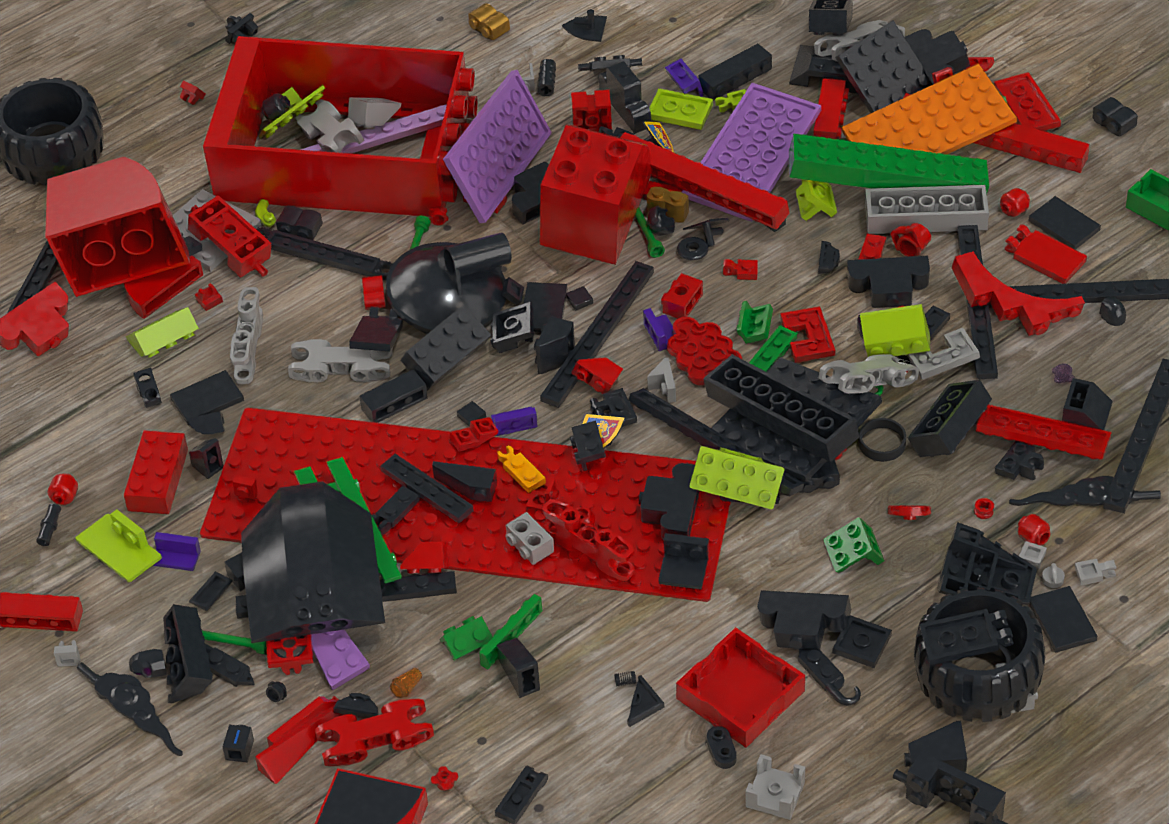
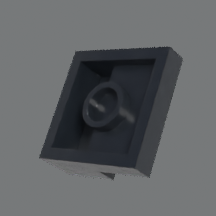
(511, 327)

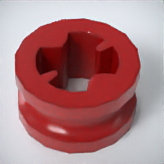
(982, 513)

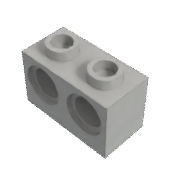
(529, 538)

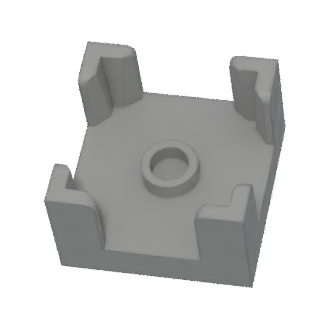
(774, 789)

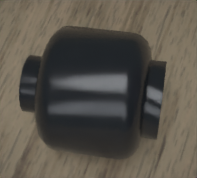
(275, 106)

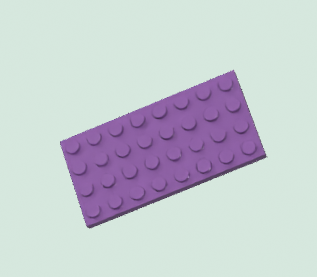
(758, 139)
(497, 146)

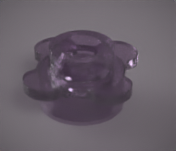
(1063, 373)

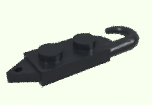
(228, 667)
(826, 675)

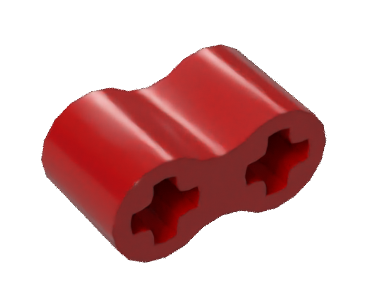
(373, 292)

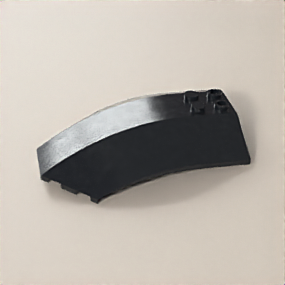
(310, 565)

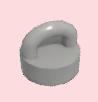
(1053, 576)

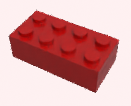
(156, 472)

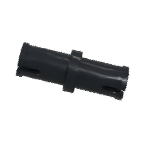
(48, 524)

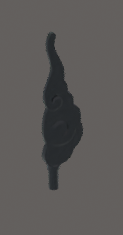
(1085, 492)
(131, 701)

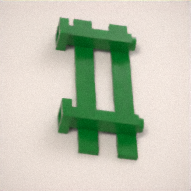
(350, 488)

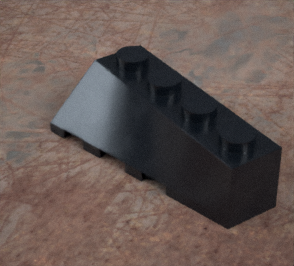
(186, 653)

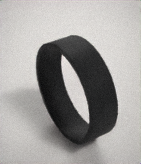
(879, 455)

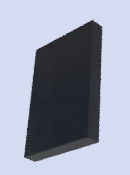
(1064, 222)
(207, 396)
(1062, 619)

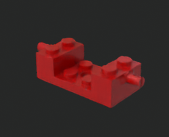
(244, 247)

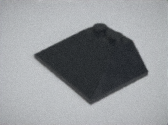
(810, 64)

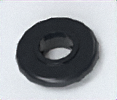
(692, 243)

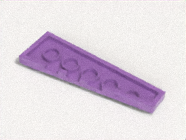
(338, 657)

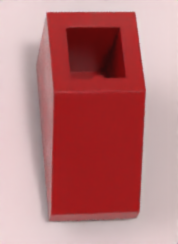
(597, 373)
(427, 556)

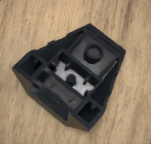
(978, 562)

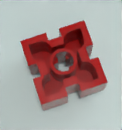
(591, 110)

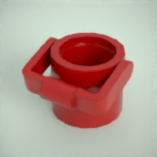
(912, 241)

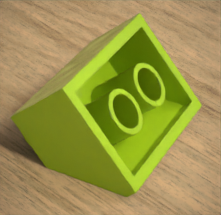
(895, 331)
(163, 333)

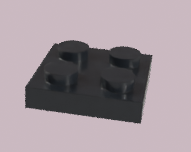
(862, 642)

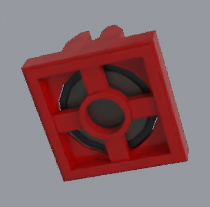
(290, 653)

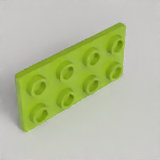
(297, 107)
(736, 476)
(119, 545)

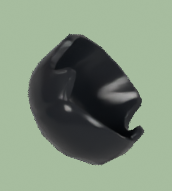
(659, 222)

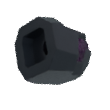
(148, 663)

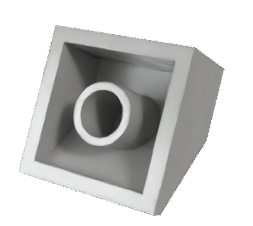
(371, 111)

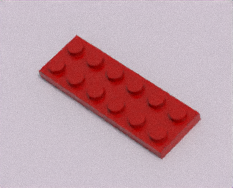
(1044, 432)

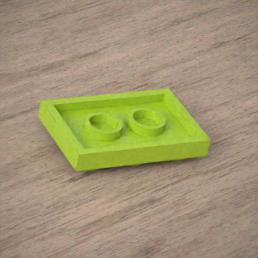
(680, 108)

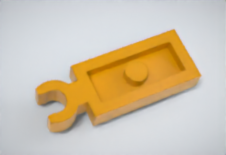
(521, 470)

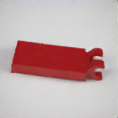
(1045, 254)

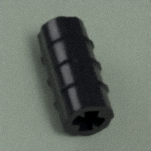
(546, 78)

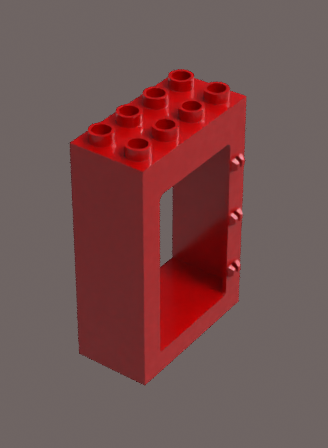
(332, 179)

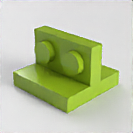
(815, 196)

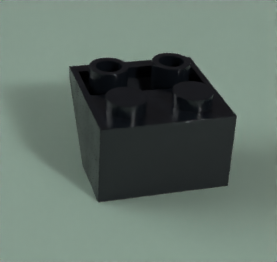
(554, 344)
(1086, 405)

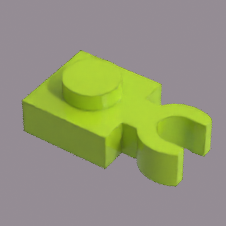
(730, 102)

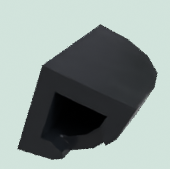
(208, 423)

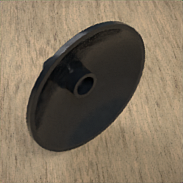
(443, 276)

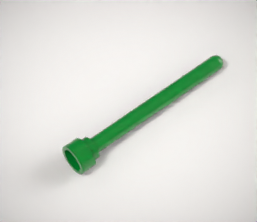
(421, 226)
(654, 247)
(260, 647)

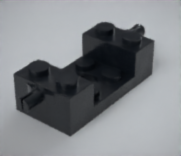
(933, 777)

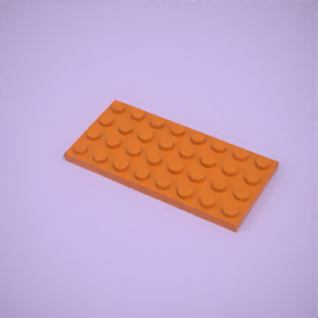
(937, 117)

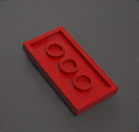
(1028, 102)

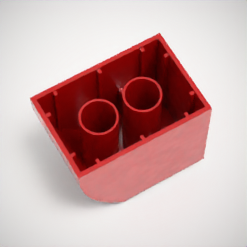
(592, 193)
(111, 226)

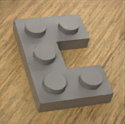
(960, 351)

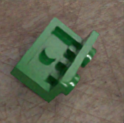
(754, 322)
(467, 637)

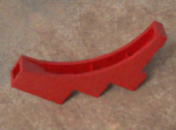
(1007, 302)

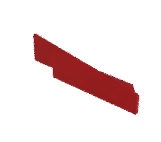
(294, 738)

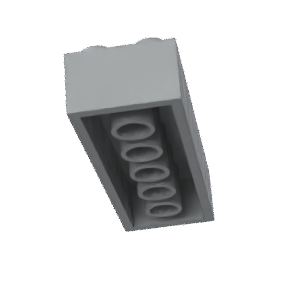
(933, 207)

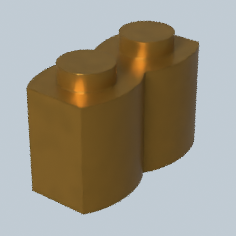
(489, 21)
(675, 202)

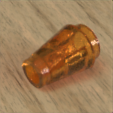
(405, 683)

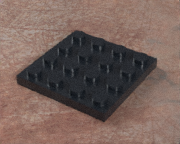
(883, 68)

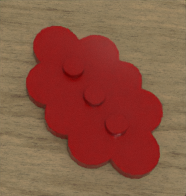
(699, 347)

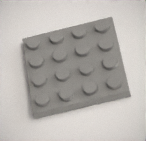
(210, 255)

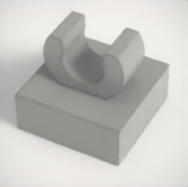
(67, 655)

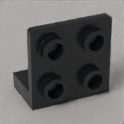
(684, 561)

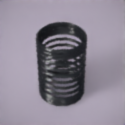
(631, 680)

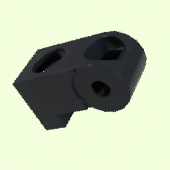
(147, 388)

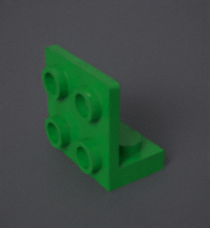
(852, 544)

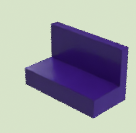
(684, 77)
(659, 328)
(515, 420)
(177, 551)

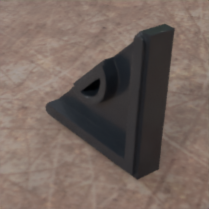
(644, 702)

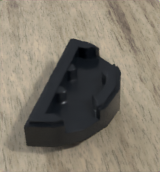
(828, 258)
(356, 704)

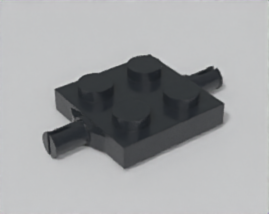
(601, 62)

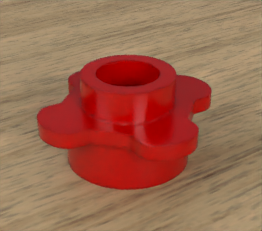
(438, 216)
(444, 784)

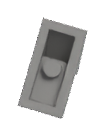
(662, 378)

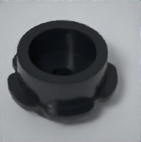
(276, 691)

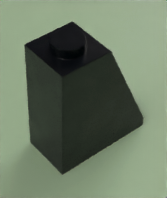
(519, 667)
(943, 744)

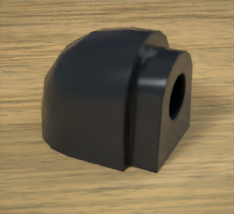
(1113, 311)

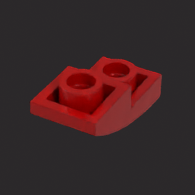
(476, 434)

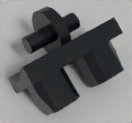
(237, 26)

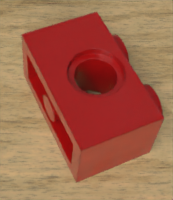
(682, 296)

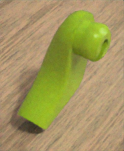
(261, 212)

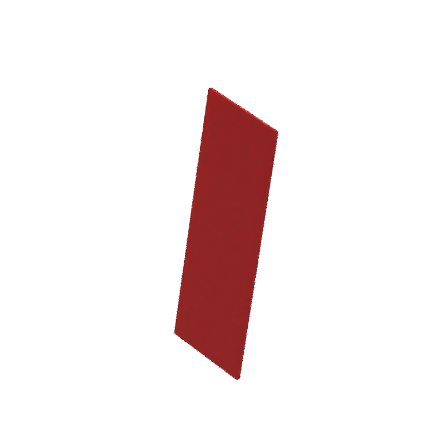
(277, 443)

